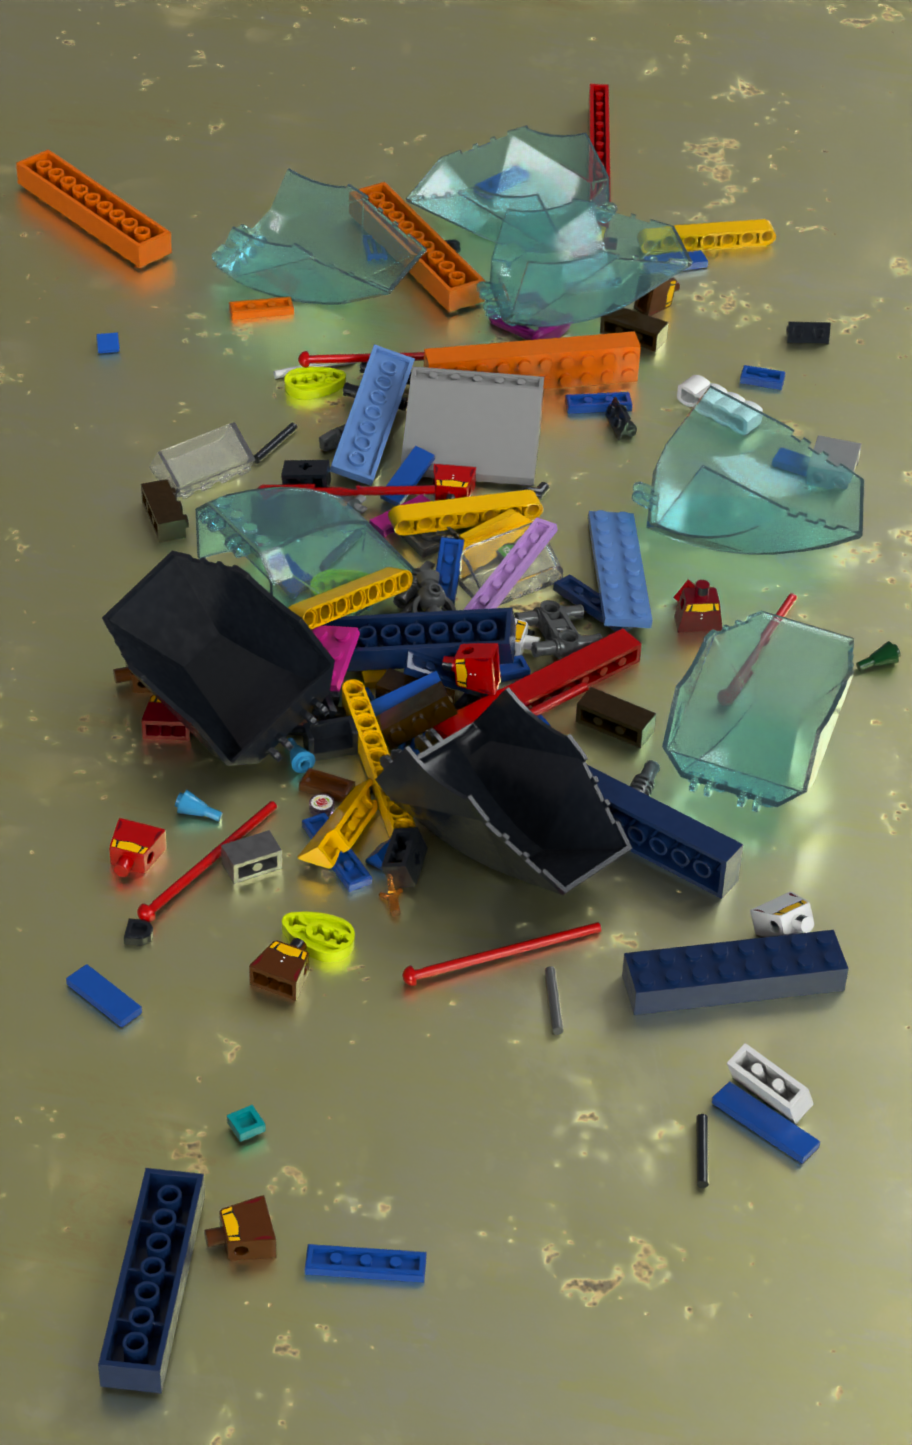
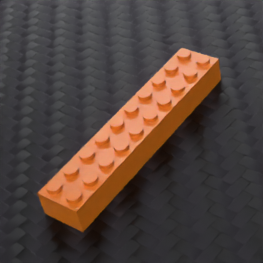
(94, 208)
(441, 267)
(559, 360)

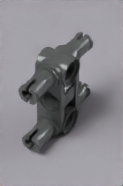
(557, 629)

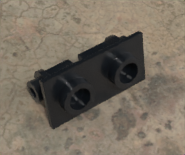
(808, 332)
(620, 419)

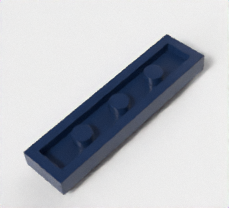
(580, 593)
(420, 665)

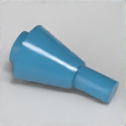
(300, 758)
(192, 805)

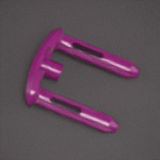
(531, 334)

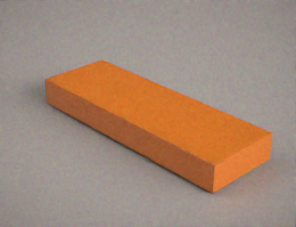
(261, 308)

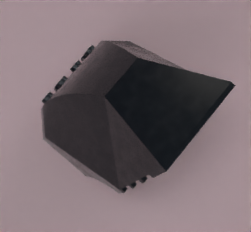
(222, 656)
(509, 797)

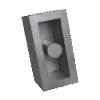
(251, 856)

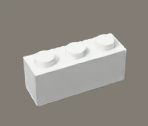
(770, 1083)

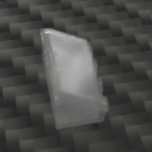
(204, 460)
(482, 558)

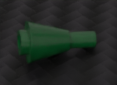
(885, 655)

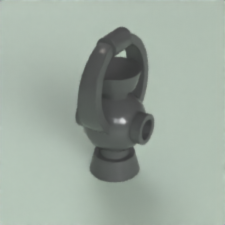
(431, 595)

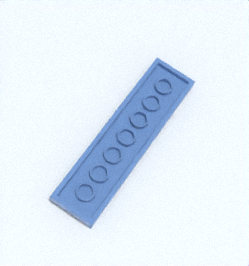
(372, 415)
(619, 569)

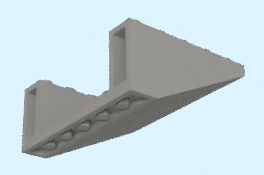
(476, 422)

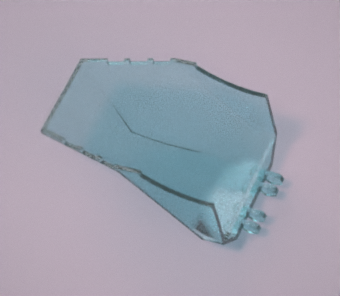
(512, 173)
(319, 246)
(576, 264)
(296, 539)
(759, 708)

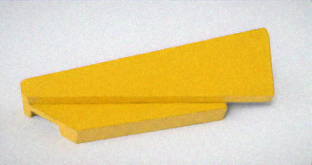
(500, 524)
(341, 828)

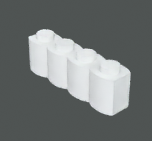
(694, 387)

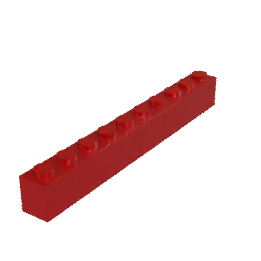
(586, 665)

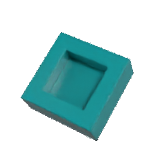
(246, 1123)

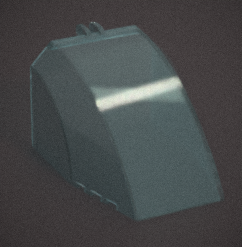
(748, 485)

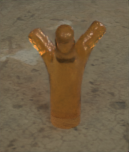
(392, 897)

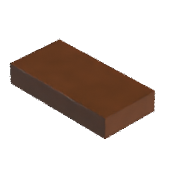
(320, 782)

